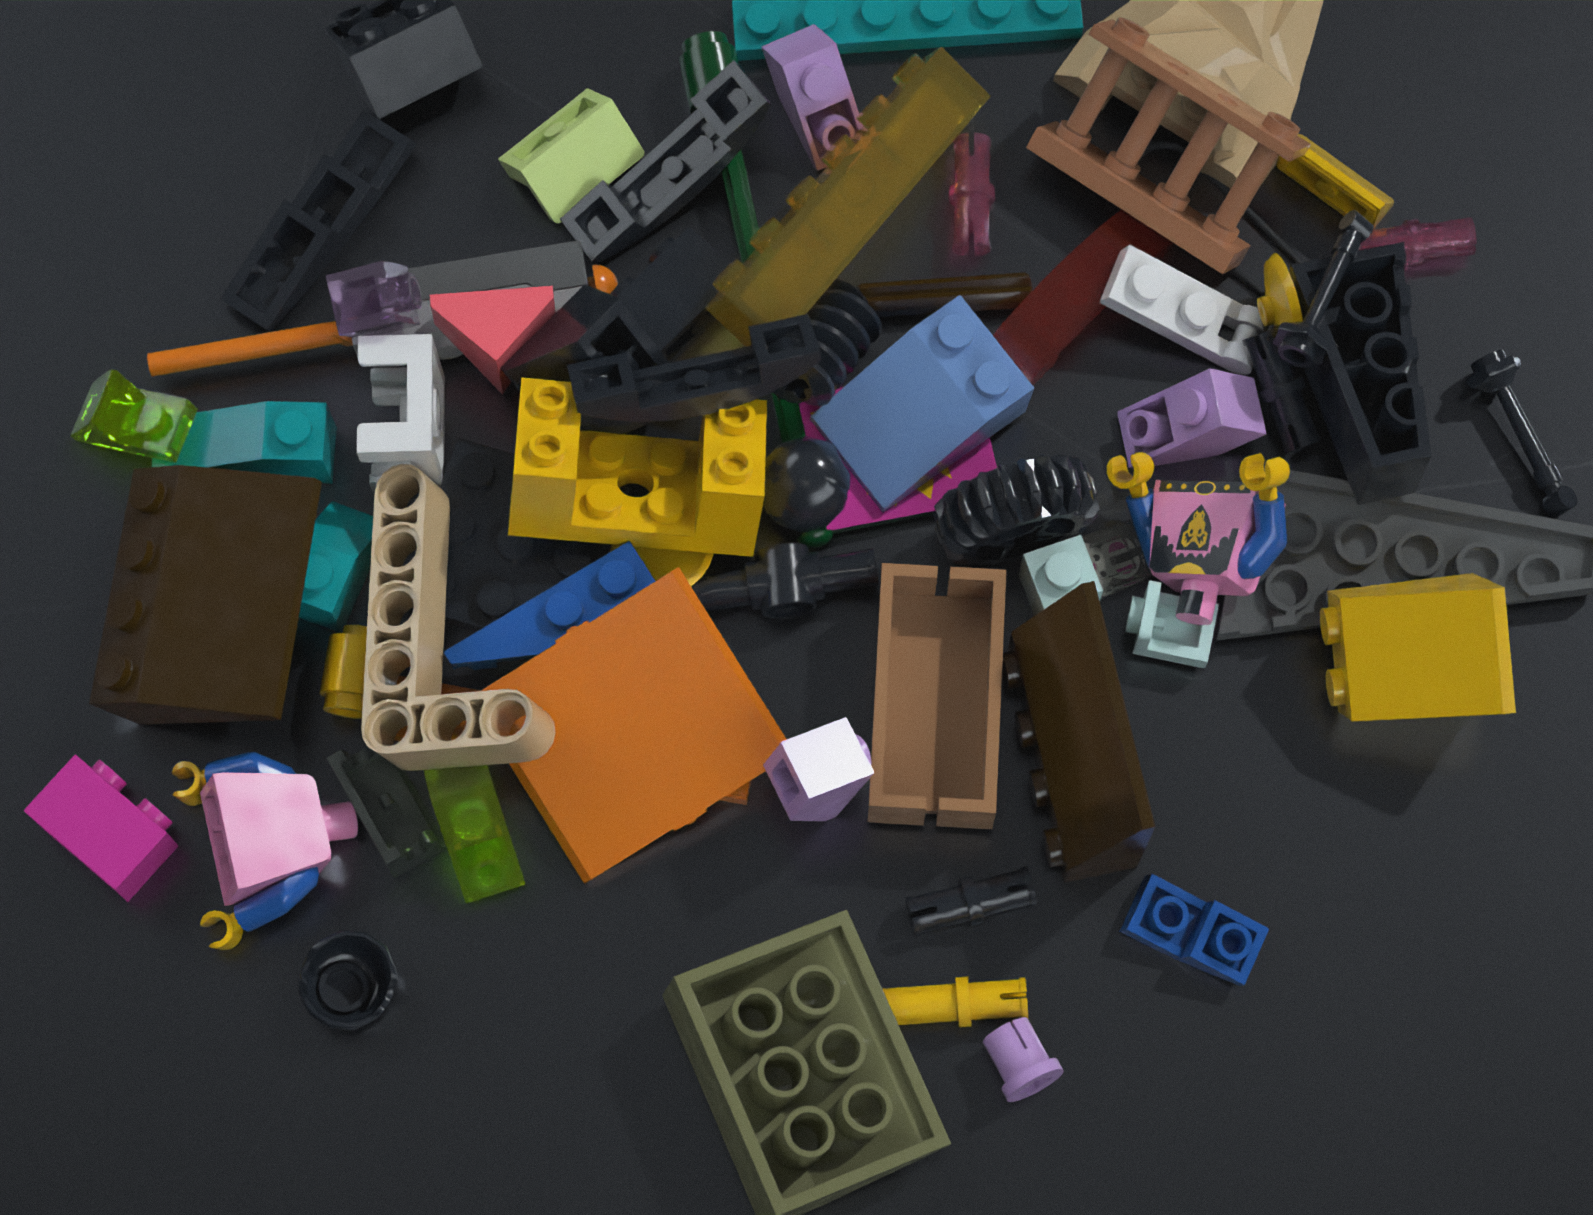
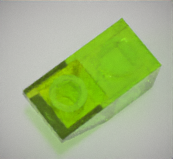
(474, 830)

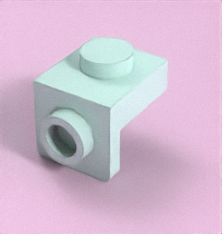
(1162, 634)

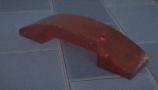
(1072, 294)

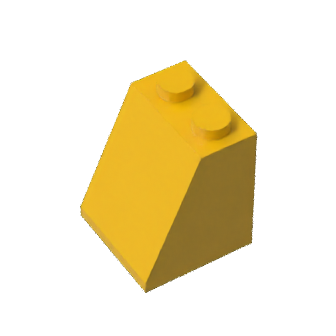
(1419, 649)

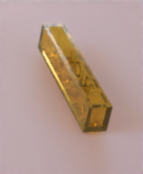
(851, 197)

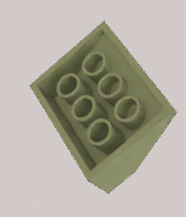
(804, 1067)

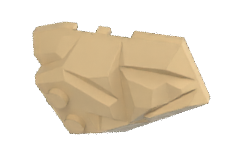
(1240, 45)

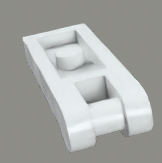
(1181, 309)

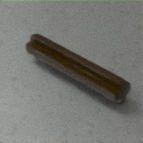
(930, 295)

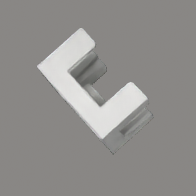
(421, 398)

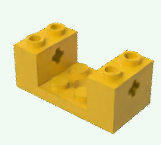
(700, 494)

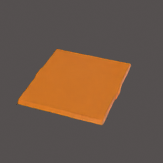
(645, 725)

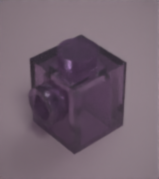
(374, 299)

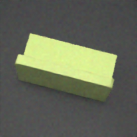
(573, 153)

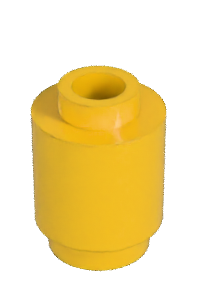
(344, 672)

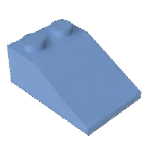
(924, 404)

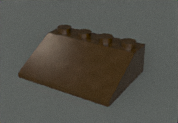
(205, 595)
(1079, 738)

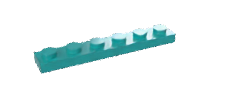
(904, 24)

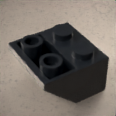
(402, 50)
(583, 330)

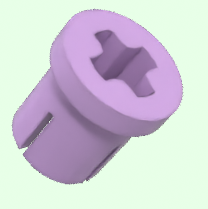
(1021, 1059)

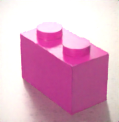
(102, 826)

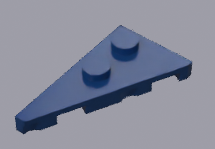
(550, 614)

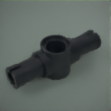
(787, 580)

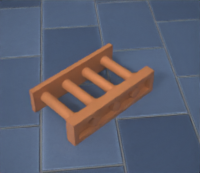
(1117, 173)

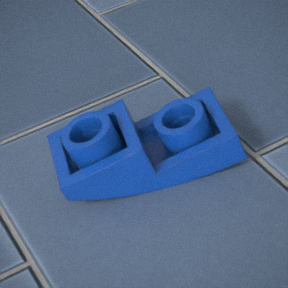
(1194, 930)

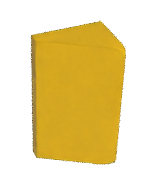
(1336, 183)

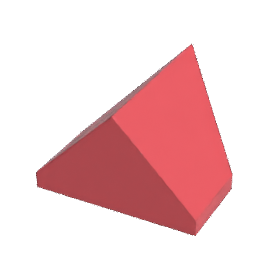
(492, 324)

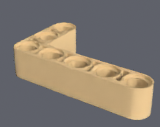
(420, 644)

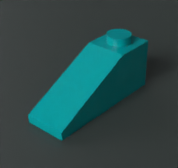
(263, 439)

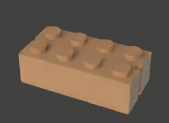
(937, 697)

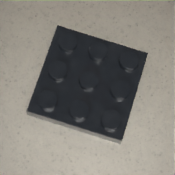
(486, 566)

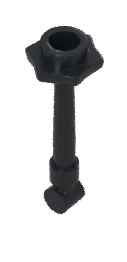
(1302, 342)
(1494, 375)

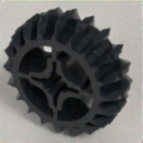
(1015, 510)

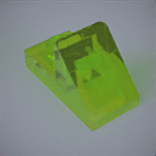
(133, 419)

